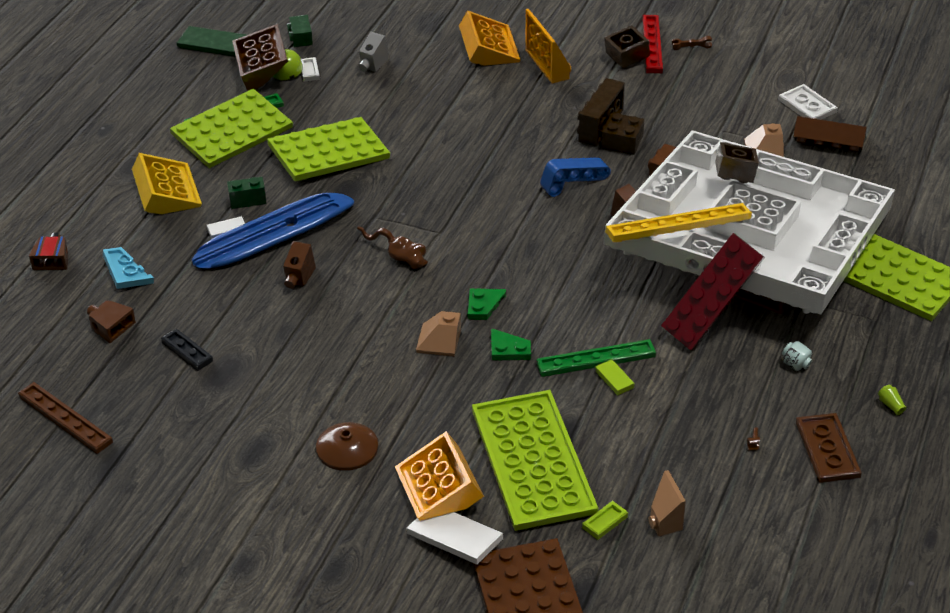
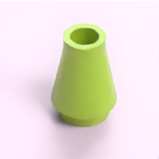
(892, 399)

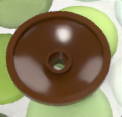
(347, 446)

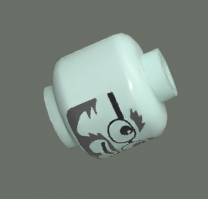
(797, 356)

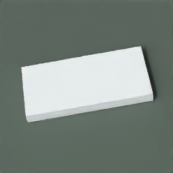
(457, 535)

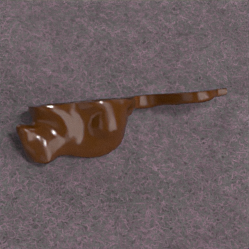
(400, 248)

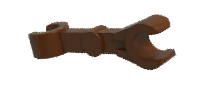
(677, 43)

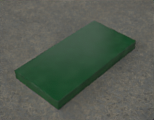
(208, 40)

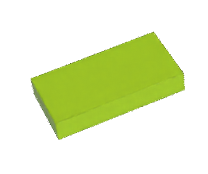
(614, 377)
(605, 520)

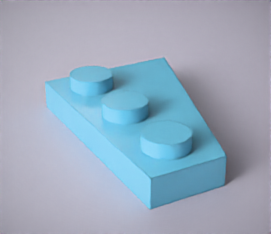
(123, 269)

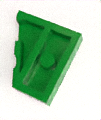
(483, 302)
(509, 346)

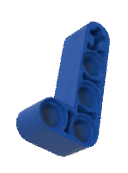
(572, 169)

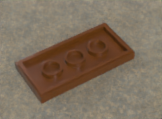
(828, 447)

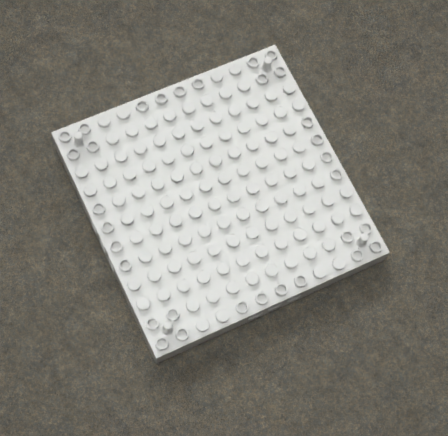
(802, 220)

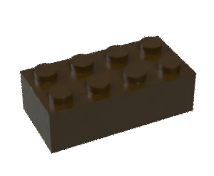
(596, 112)

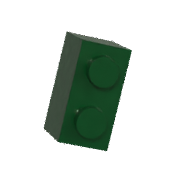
(300, 31)
(246, 192)

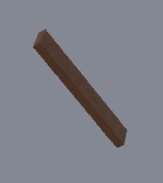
(65, 418)

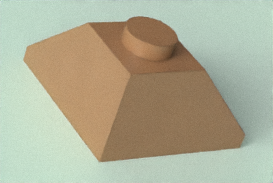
(767, 139)
(440, 334)
(667, 507)

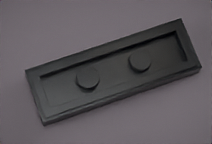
(187, 349)

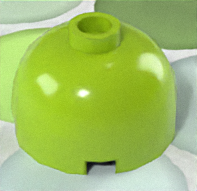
(292, 67)

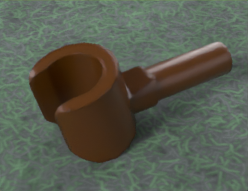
(753, 442)

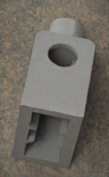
(373, 52)

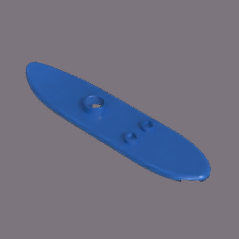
(270, 229)

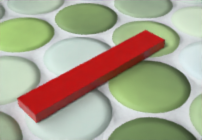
(652, 33)

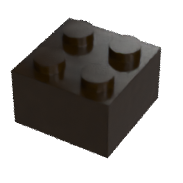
(627, 46)
(622, 133)
(736, 163)

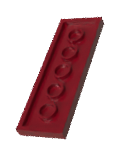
(712, 291)

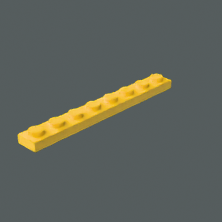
(678, 222)

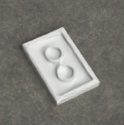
(807, 103)

